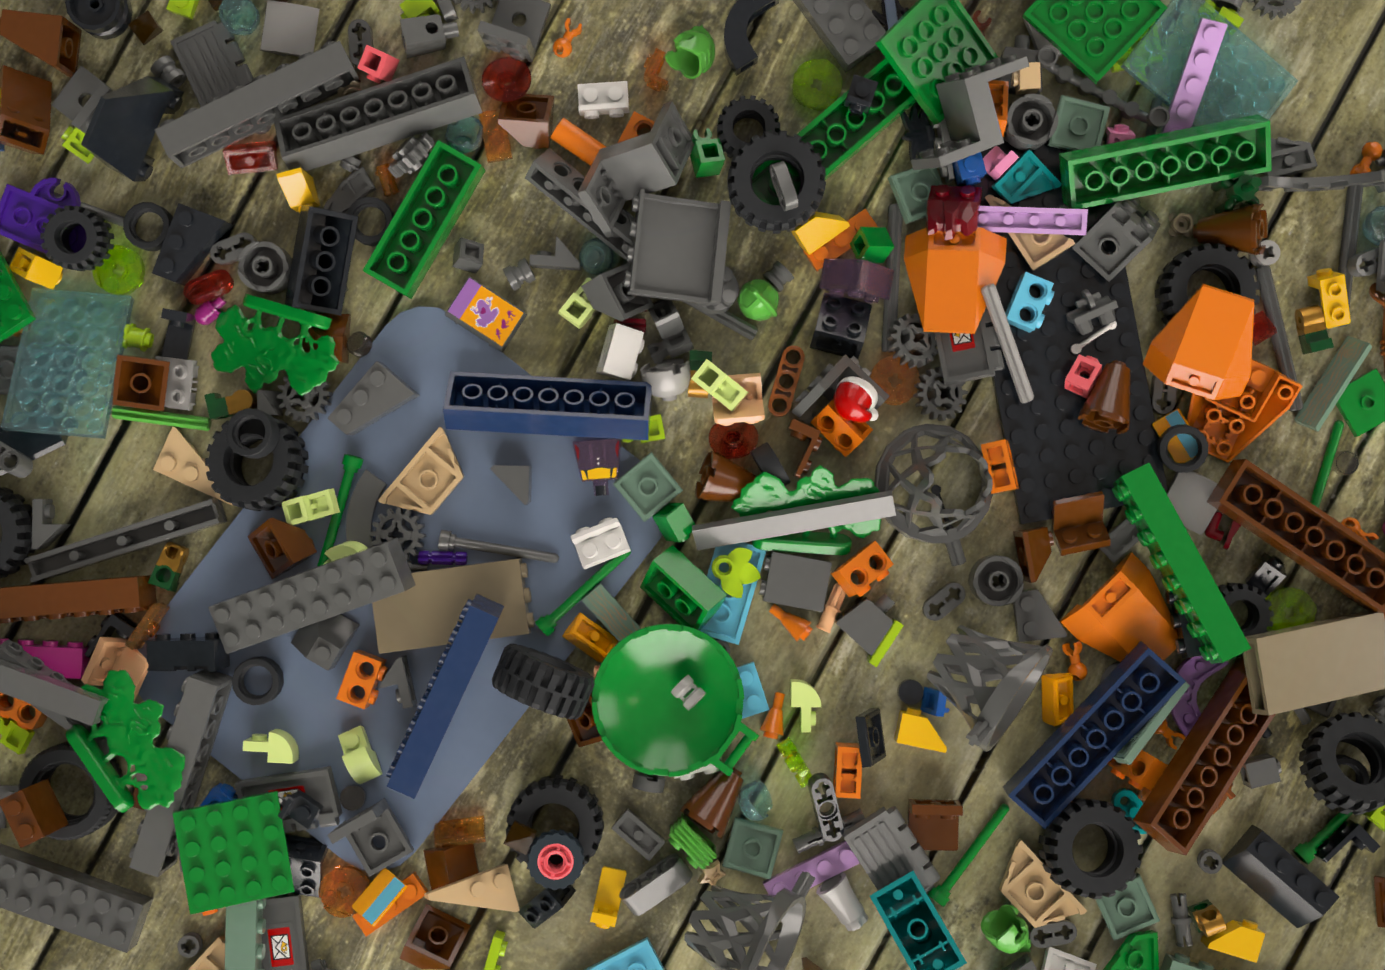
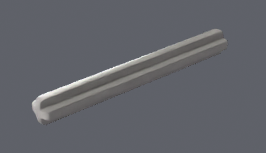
(1007, 343)

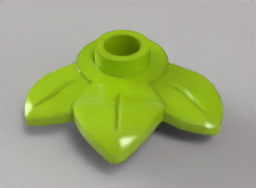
(739, 571)

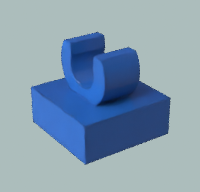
(934, 702)

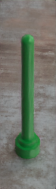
(1327, 463)
(351, 466)
(548, 622)
(1306, 851)
(941, 892)

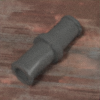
(1181, 920)

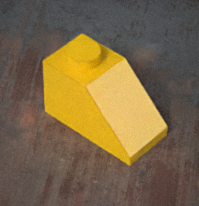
(298, 188)
(819, 230)
(36, 268)
(917, 731)
(1239, 940)

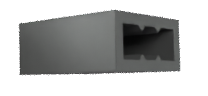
(795, 581)

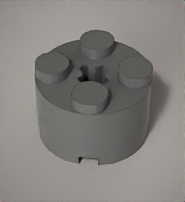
(1042, 117)
(252, 269)
(1010, 577)

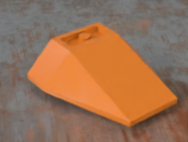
(950, 277)
(1206, 345)
(1238, 421)
(1124, 614)

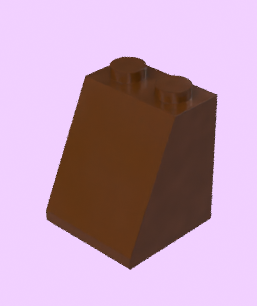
(45, 37)
(33, 813)

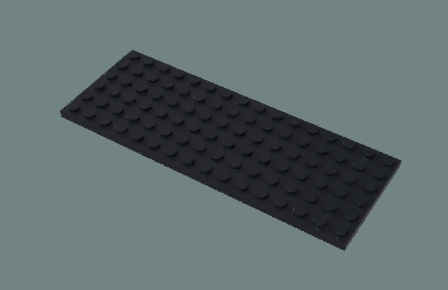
(1048, 443)

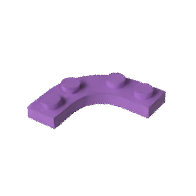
(1194, 672)

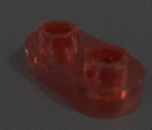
(208, 286)

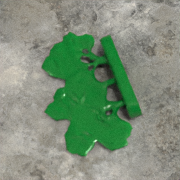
(267, 351)
(770, 494)
(130, 734)

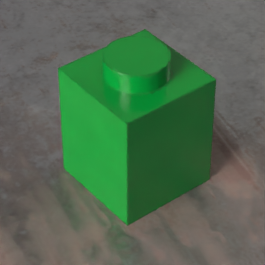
(872, 244)
(674, 522)

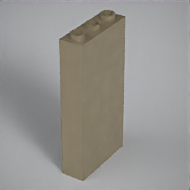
(432, 608)
(1316, 662)

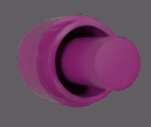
(209, 311)

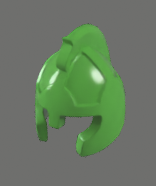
(693, 52)
(758, 300)
(1006, 930)

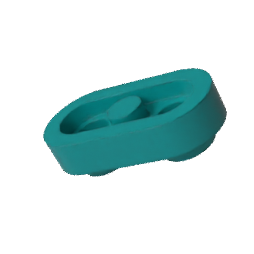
(1131, 807)

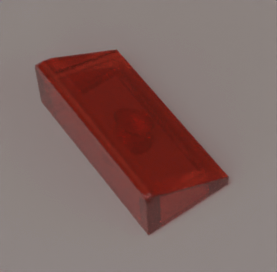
(250, 157)

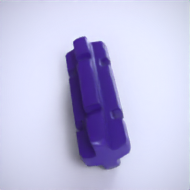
(442, 557)

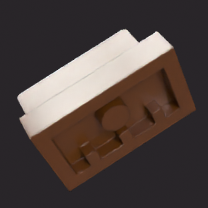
(801, 432)
(1079, 523)
(935, 823)

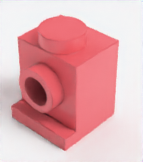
(1083, 365)

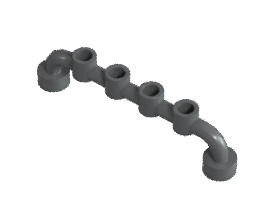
(1155, 118)

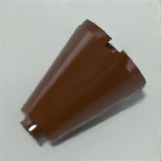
(1235, 228)
(1109, 400)
(721, 479)
(714, 802)

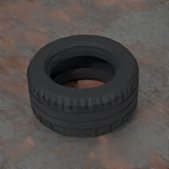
(43, 768)

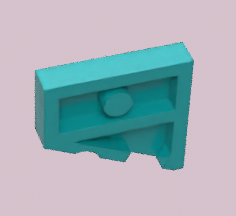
(1025, 179)

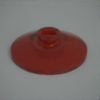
(506, 71)
(740, 432)

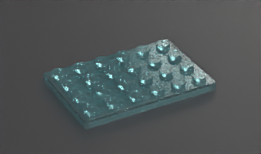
(1242, 77)
(67, 364)

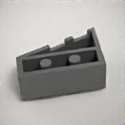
(371, 398)

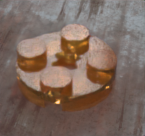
(902, 392)
(331, 896)

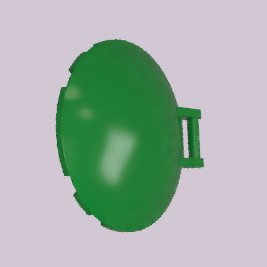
(651, 726)

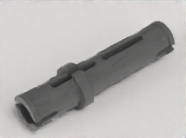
(814, 837)

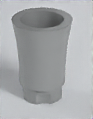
(843, 901)

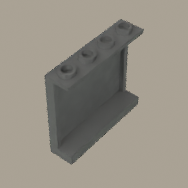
(677, 249)

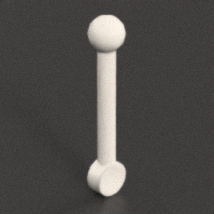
(1076, 348)

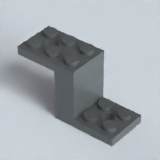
(969, 112)
(639, 163)

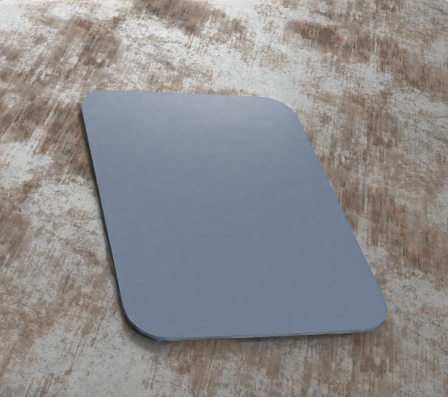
(422, 351)

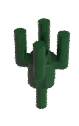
(1238, 192)

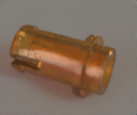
(386, 179)

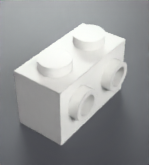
(620, 352)

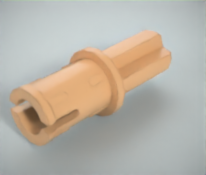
(831, 608)

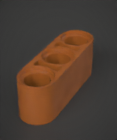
(791, 370)

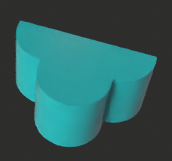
(917, 925)

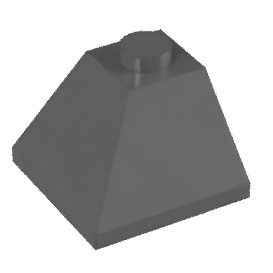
(610, 296)
(325, 640)

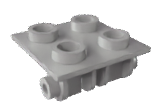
(180, 383)

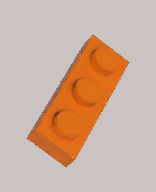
(841, 243)
(411, 895)

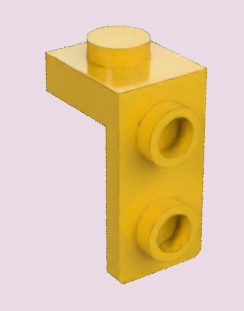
(1332, 296)
(607, 897)

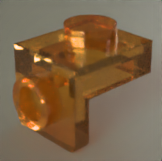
(653, 67)

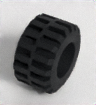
(744, 109)
(57, 238)
(1257, 606)

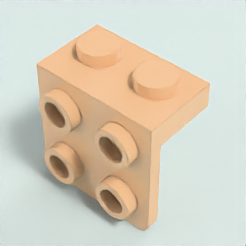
(750, 408)
(114, 655)

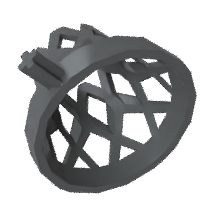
(937, 532)
(997, 704)
(785, 907)

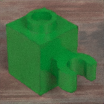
(706, 155)

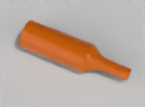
(576, 141)

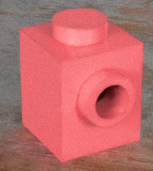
(378, 65)

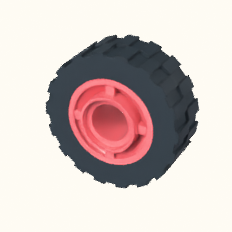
(555, 875)

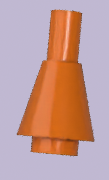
(794, 624)
(773, 722)

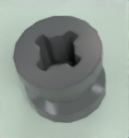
(778, 276)

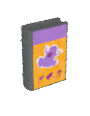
(485, 314)

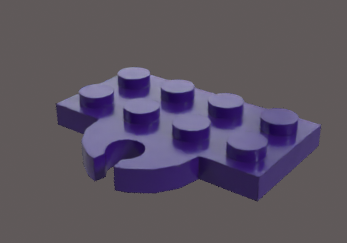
(24, 213)

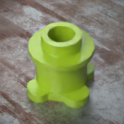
(137, 337)

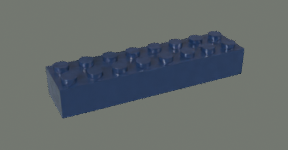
(548, 405)
(443, 698)
(1093, 734)

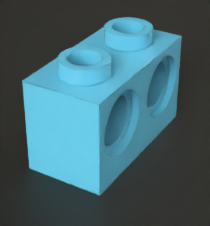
(1023, 300)

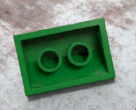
(682, 589)

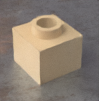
(1027, 79)

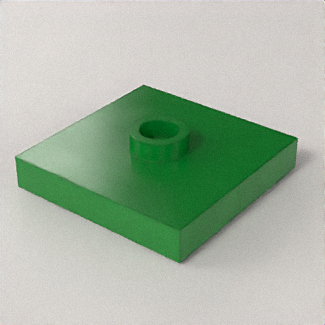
(1363, 403)

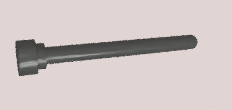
(450, 541)

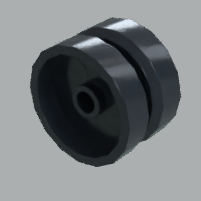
(101, 17)

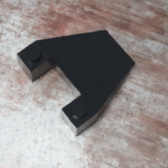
(126, 125)

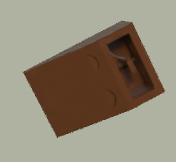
(24, 110)

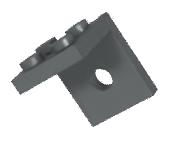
(514, 40)
(70, 98)
(1127, 227)
(831, 377)
(360, 833)

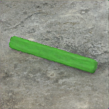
(161, 418)

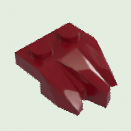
(953, 210)

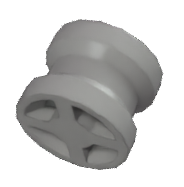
(1263, 259)

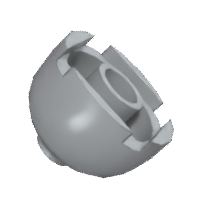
(667, 378)

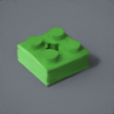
(693, 841)

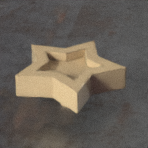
(711, 873)

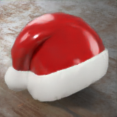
(856, 400)

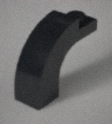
(736, 44)

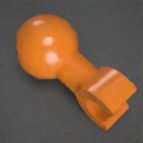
(564, 44)
(1370, 152)
(1354, 525)
(1076, 667)
(1167, 733)

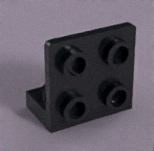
(841, 326)
(306, 863)

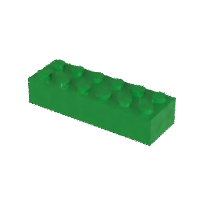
(424, 219)

